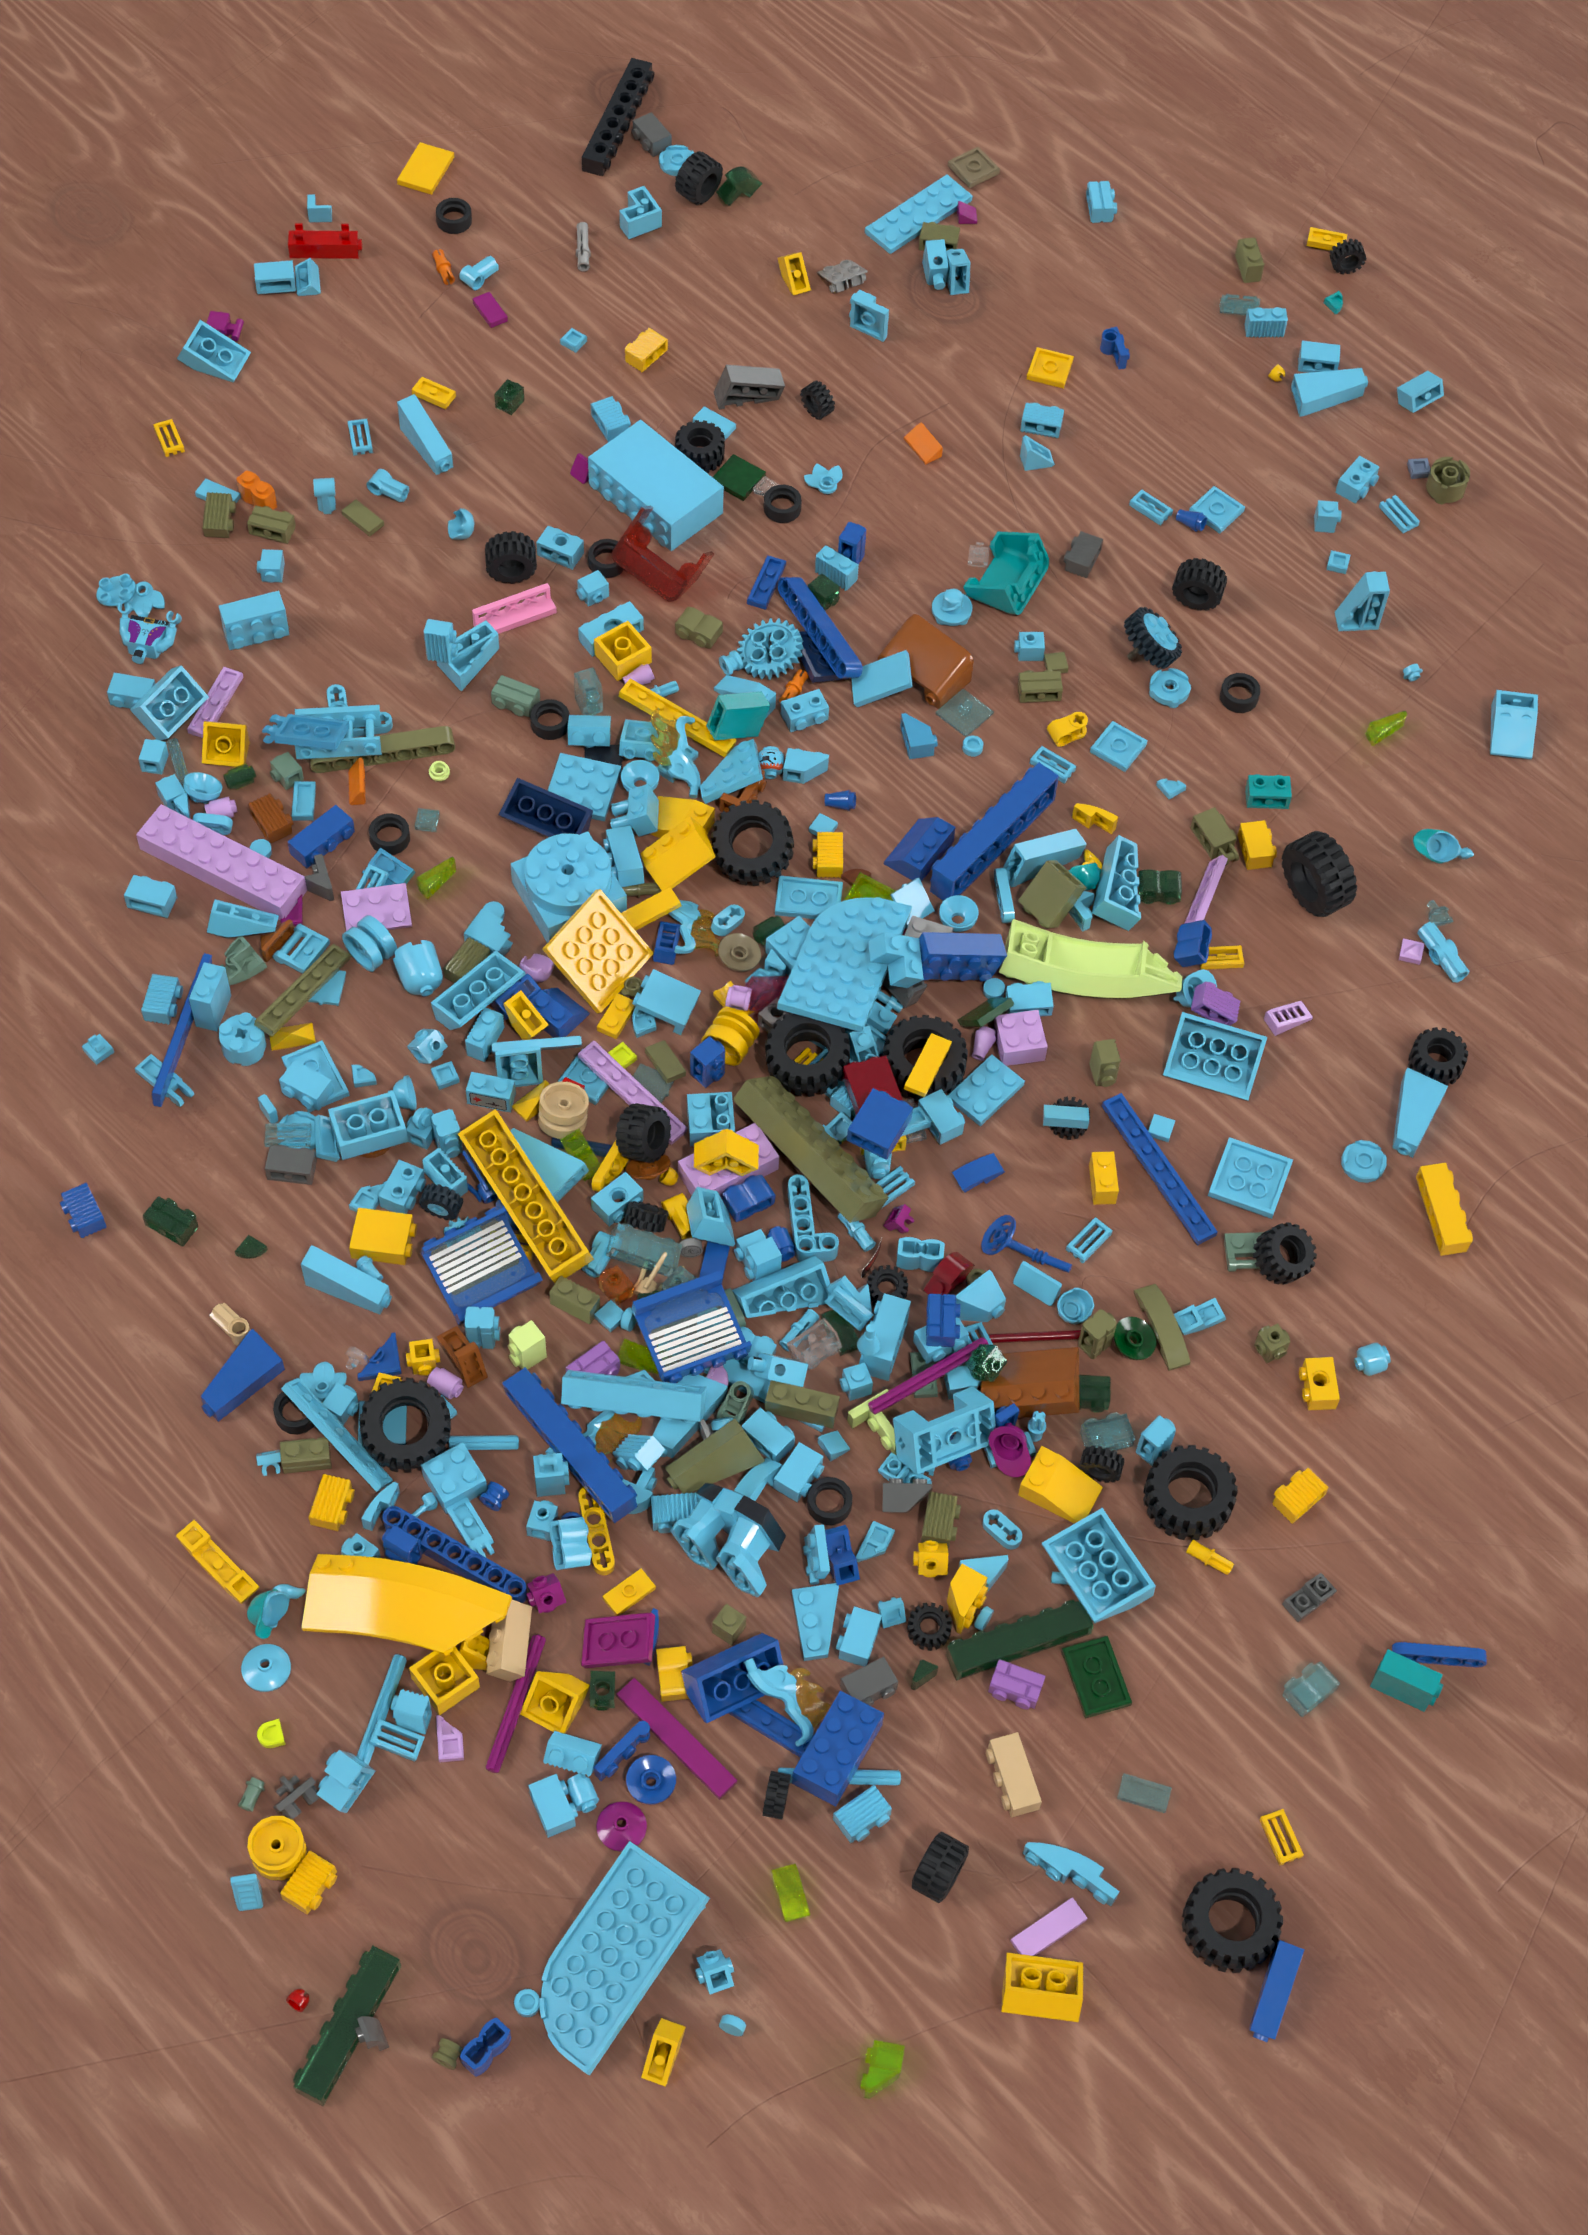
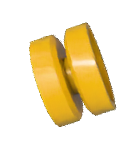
(264, 1844)

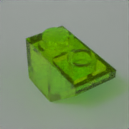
(884, 2067)

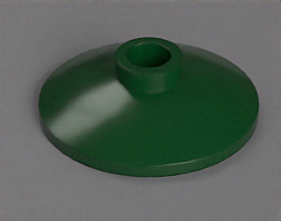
(1140, 1333)

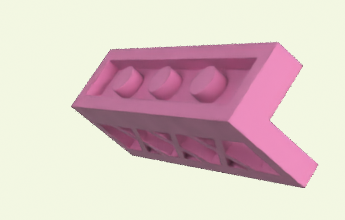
(516, 614)

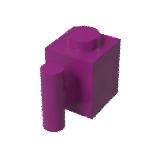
(222, 323)

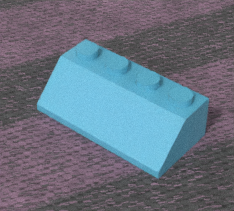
(475, 990)

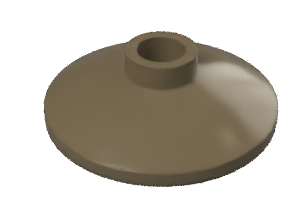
(739, 945)

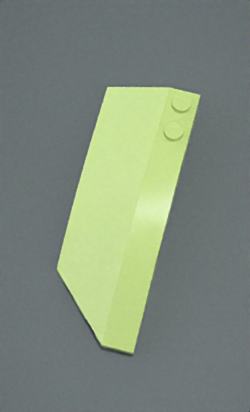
(1085, 965)

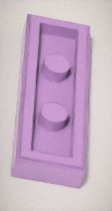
(1049, 1929)

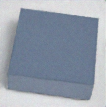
(1418, 468)

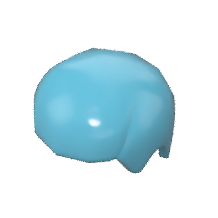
(462, 525)
(1075, 1306)

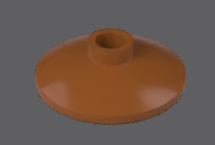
(648, 1171)

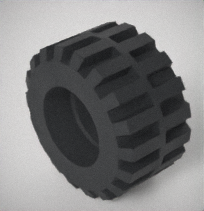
(699, 178)
(704, 435)
(510, 557)
(1199, 584)
(1441, 1043)
(643, 1132)
(1298, 1247)
(940, 1867)

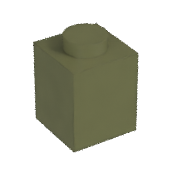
(729, 1624)

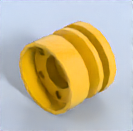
(735, 1032)

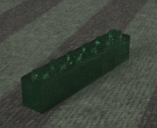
(1018, 1639)
(339, 2036)

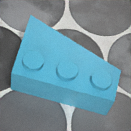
(474, 651)

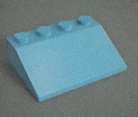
(1215, 1056)
(1099, 1566)

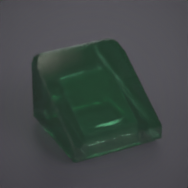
(924, 1673)

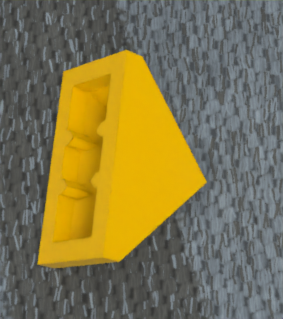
(293, 1036)
(528, 1105)
(476, 1652)

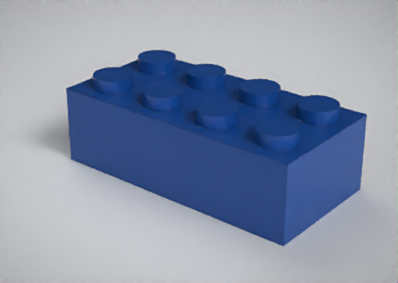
(961, 955)
(837, 1748)

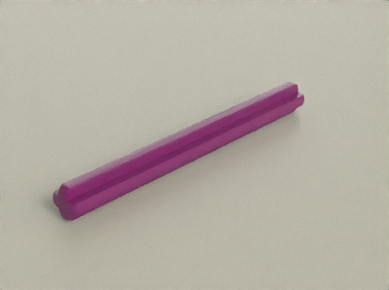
(924, 1378)
(515, 1705)

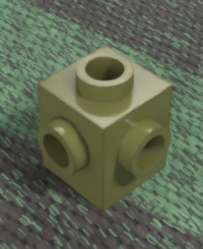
(1272, 1342)

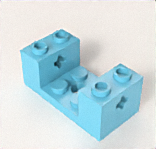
(928, 1444)

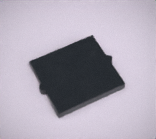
(605, 754)

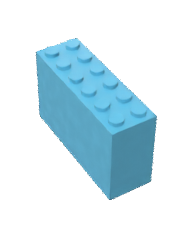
(647, 470)

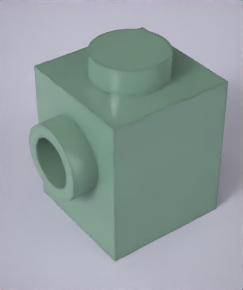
(286, 770)

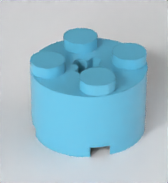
(242, 1040)

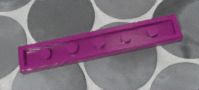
(677, 1738)

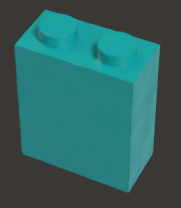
(738, 715)
(1407, 1681)

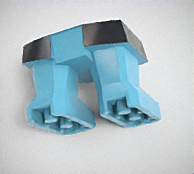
(749, 1529)

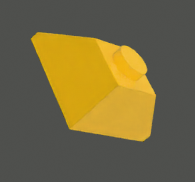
(554, 1700)

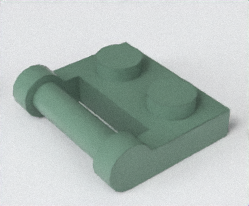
(1240, 1246)

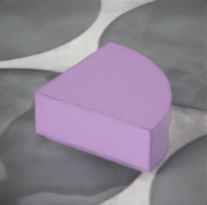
(718, 1374)

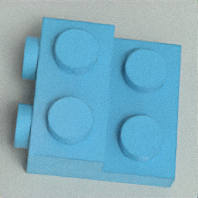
(868, 315)
(636, 740)

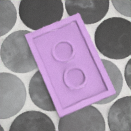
(385, 903)

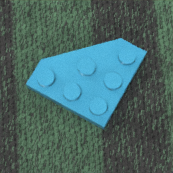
(734, 772)

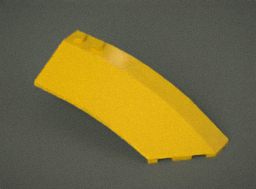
(398, 1602)

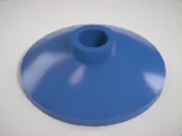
(653, 1768)

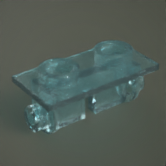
(1233, 305)

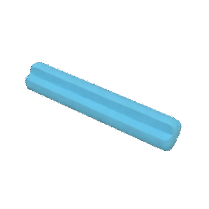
(503, 1442)

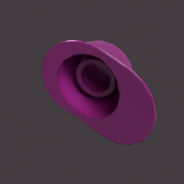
(1010, 1450)

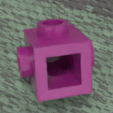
(545, 1593)

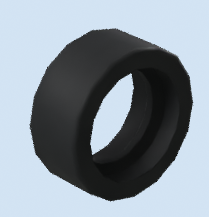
(453, 205)
(782, 515)
(599, 547)
(1240, 705)
(549, 732)
(389, 820)
(288, 1426)
(829, 1483)

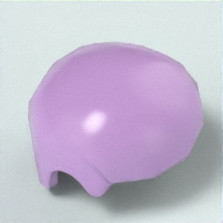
(538, 967)

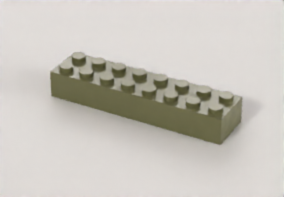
(811, 1148)

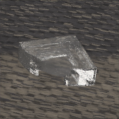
(764, 485)

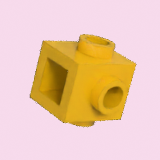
(422, 1357)
(931, 1558)

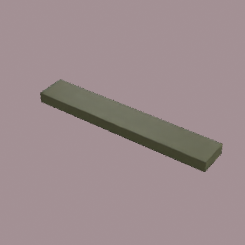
(302, 990)

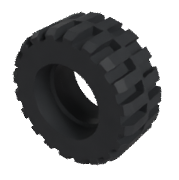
(752, 816)
(1319, 874)
(914, 1035)
(801, 1077)
(397, 1395)
(1199, 1466)
(1247, 1892)

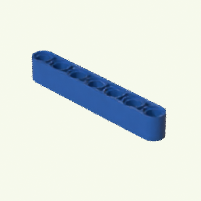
(820, 627)
(467, 1556)

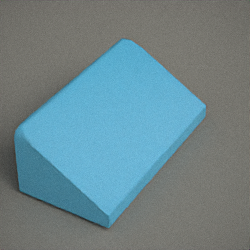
(307, 278)
(1066, 1116)
(1037, 1283)

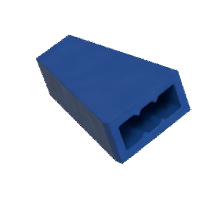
(242, 1375)
(1275, 1990)

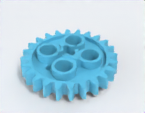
(756, 648)

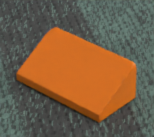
(924, 443)
(357, 783)

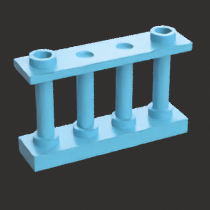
(358, 716)

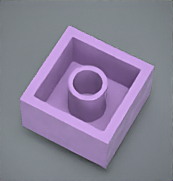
(1020, 1038)

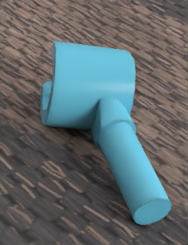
(430, 1503)

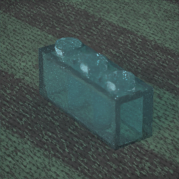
(643, 1249)

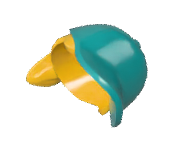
(1089, 871)

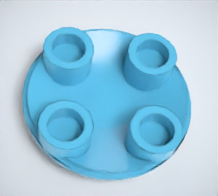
(115, 590)

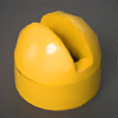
(1276, 372)
(669, 1177)

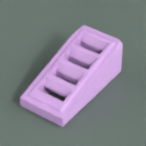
(1280, 1027)

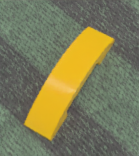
(216, 1562)

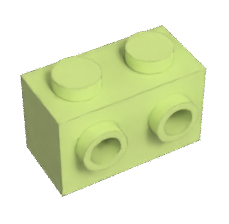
(526, 1345)

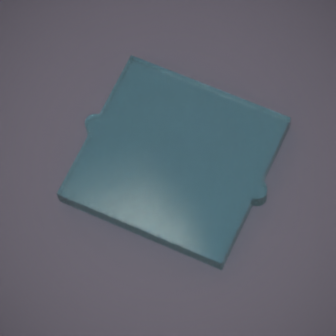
(653, 1082)

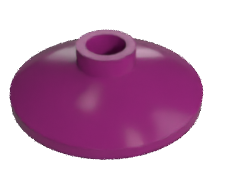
(618, 1837)

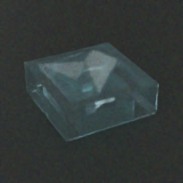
(427, 820)

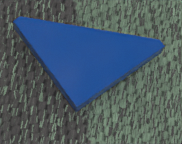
(383, 1361)

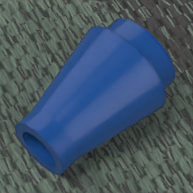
(1192, 519)
(843, 800)

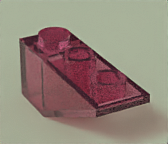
(765, 990)

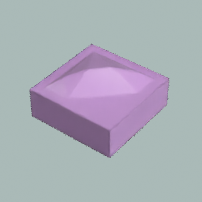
(1411, 951)

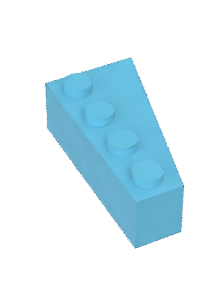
(1117, 888)

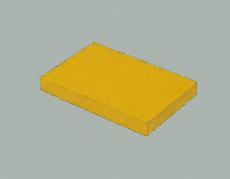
(425, 168)

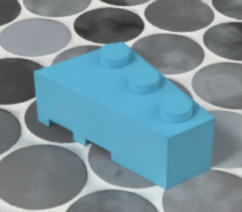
(1364, 604)

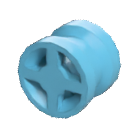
(731, 662)

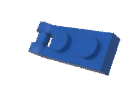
(622, 1750)

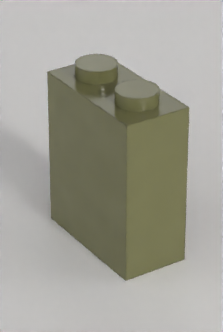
(1051, 894)

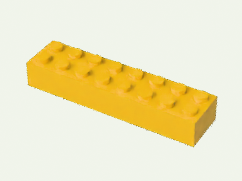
(525, 1196)

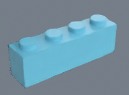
(785, 1290)

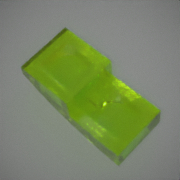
(578, 1147)
(636, 1356)
(790, 1892)

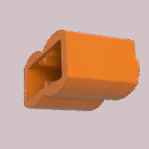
(256, 491)

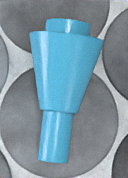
(869, 1343)

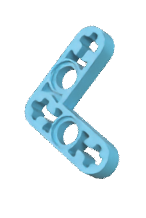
(357, 732)

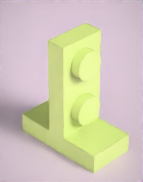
(876, 1422)

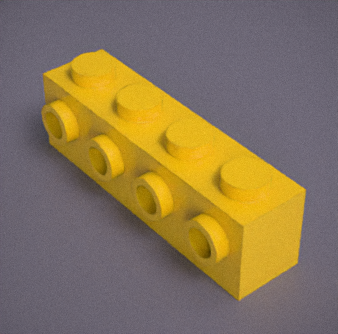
(1444, 1209)

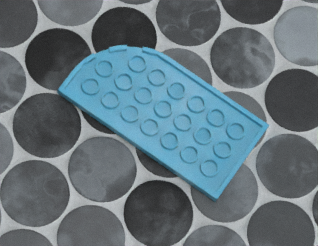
(834, 969)
(614, 1954)

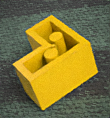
(726, 1151)

